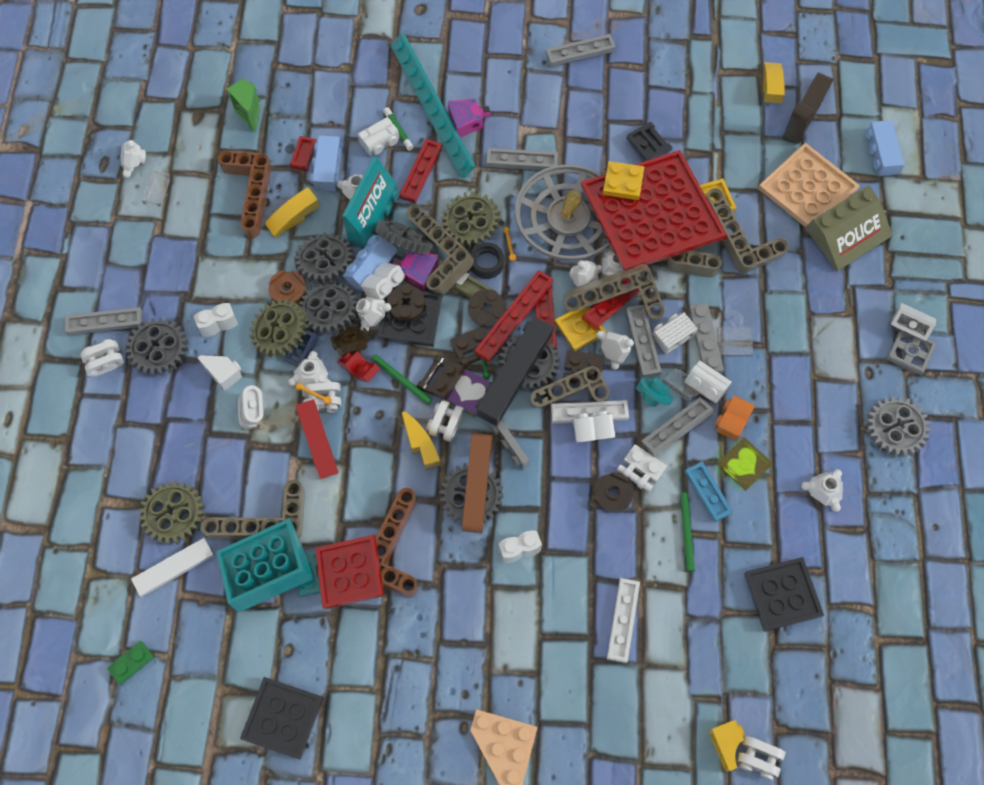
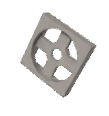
(906, 363)

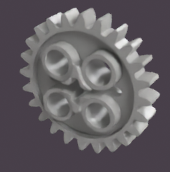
(905, 441)

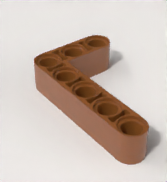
(252, 168)
(477, 482)
(389, 544)

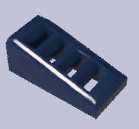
(310, 345)

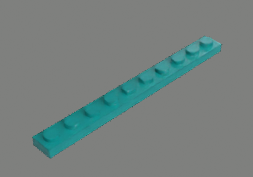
(433, 106)

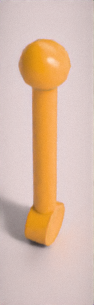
(512, 257)
(327, 400)

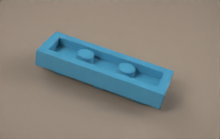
(708, 492)

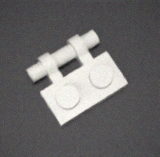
(643, 463)

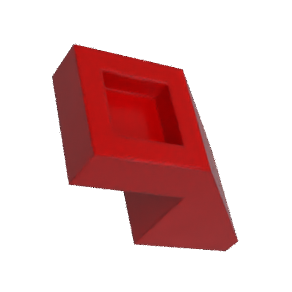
(358, 366)

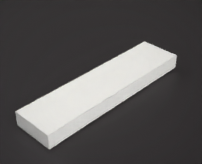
(565, 412)
(172, 567)
(623, 620)

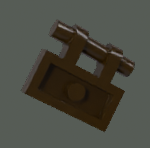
(578, 361)

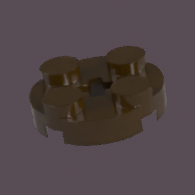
(405, 312)
(481, 317)
(350, 340)
(616, 503)

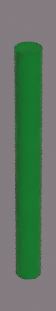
(401, 379)
(687, 532)

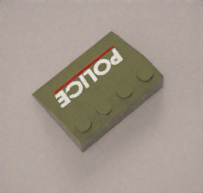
(850, 228)

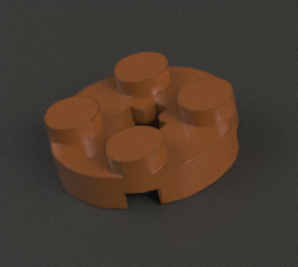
(283, 278)

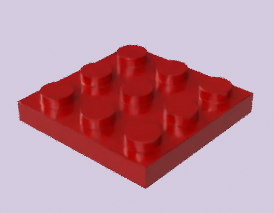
(349, 572)

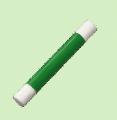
(402, 135)

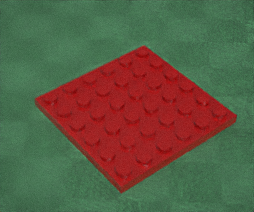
(664, 221)

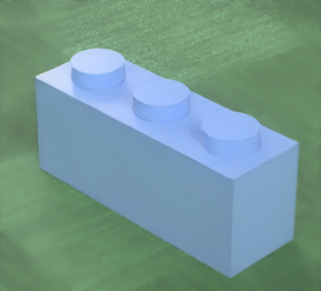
(885, 148)
(326, 163)
(368, 259)

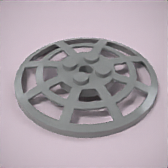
(559, 224)

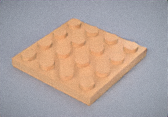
(807, 185)

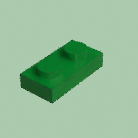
(130, 662)

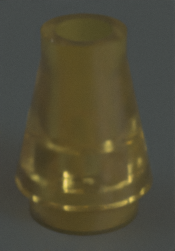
(571, 203)

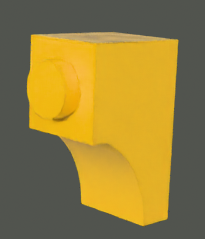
(726, 740)

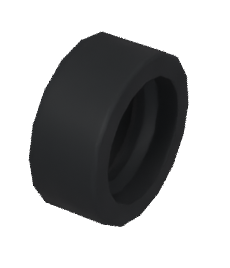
(487, 273)

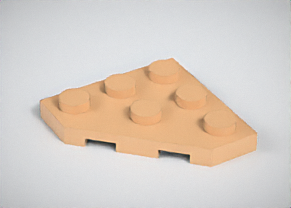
(504, 745)

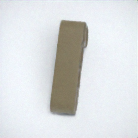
(567, 390)

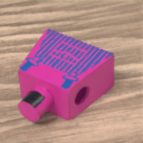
(467, 115)
(417, 268)

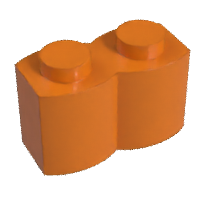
(735, 417)

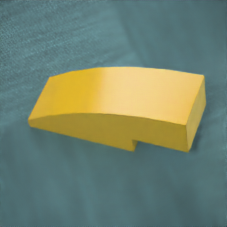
(773, 82)
(292, 212)
(420, 442)

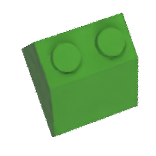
(245, 102)

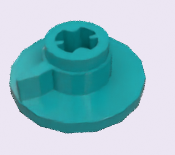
(654, 392)

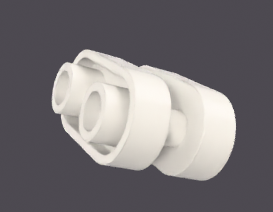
(101, 358)
(325, 389)
(250, 407)
(436, 425)
(749, 762)

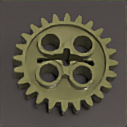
(468, 205)
(278, 328)
(178, 528)

